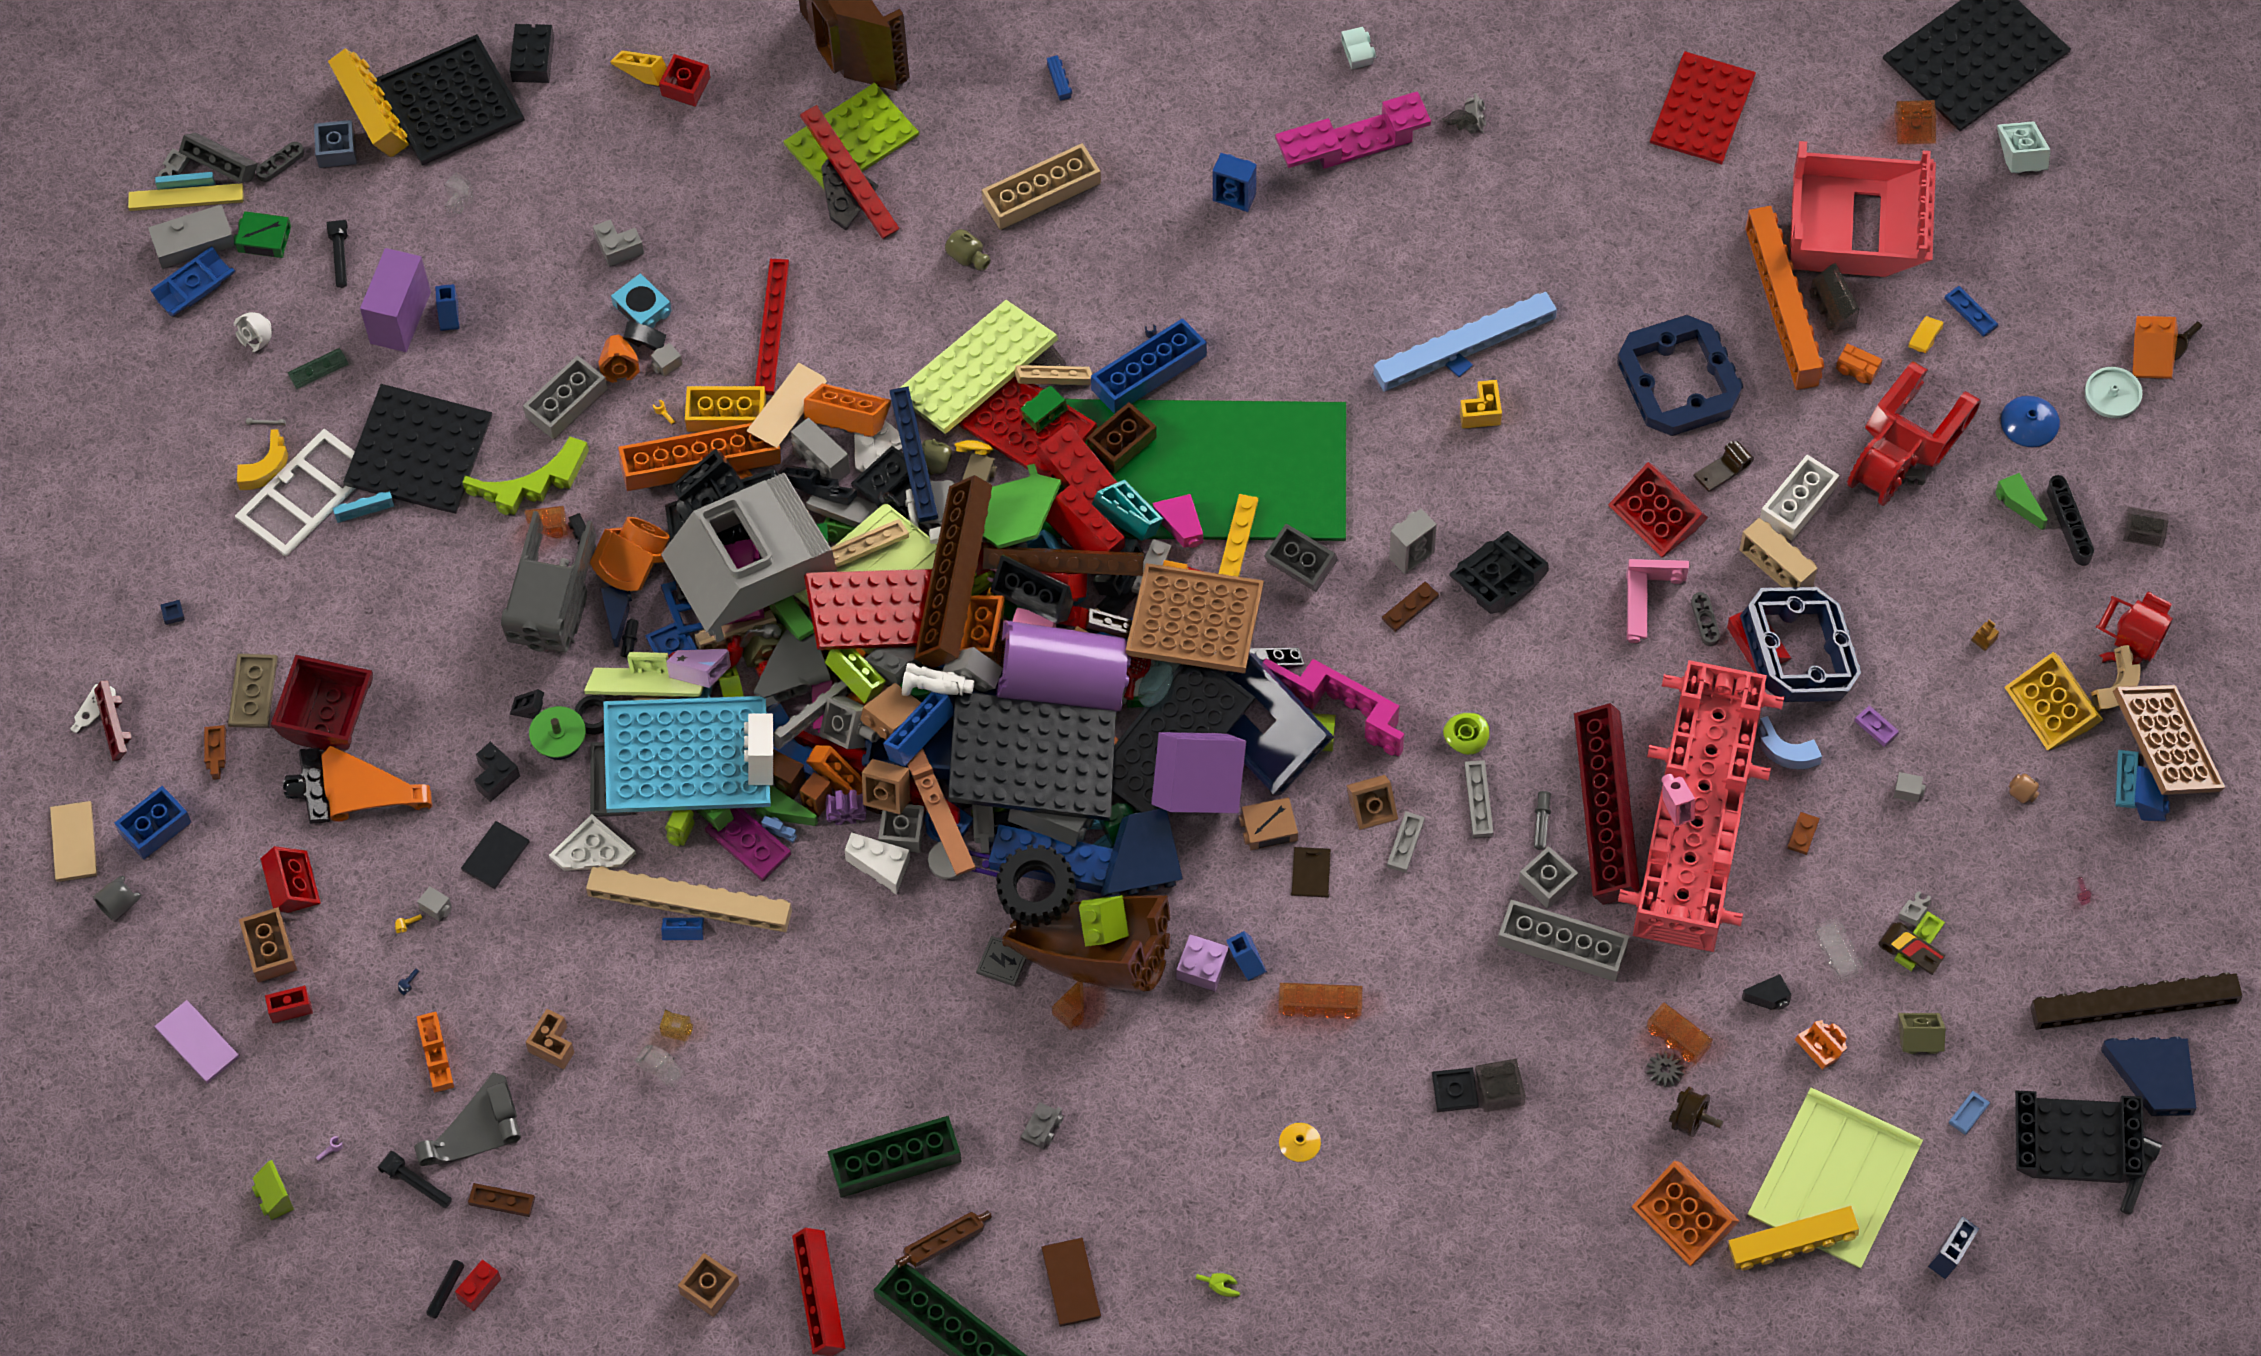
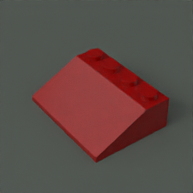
(1657, 510)

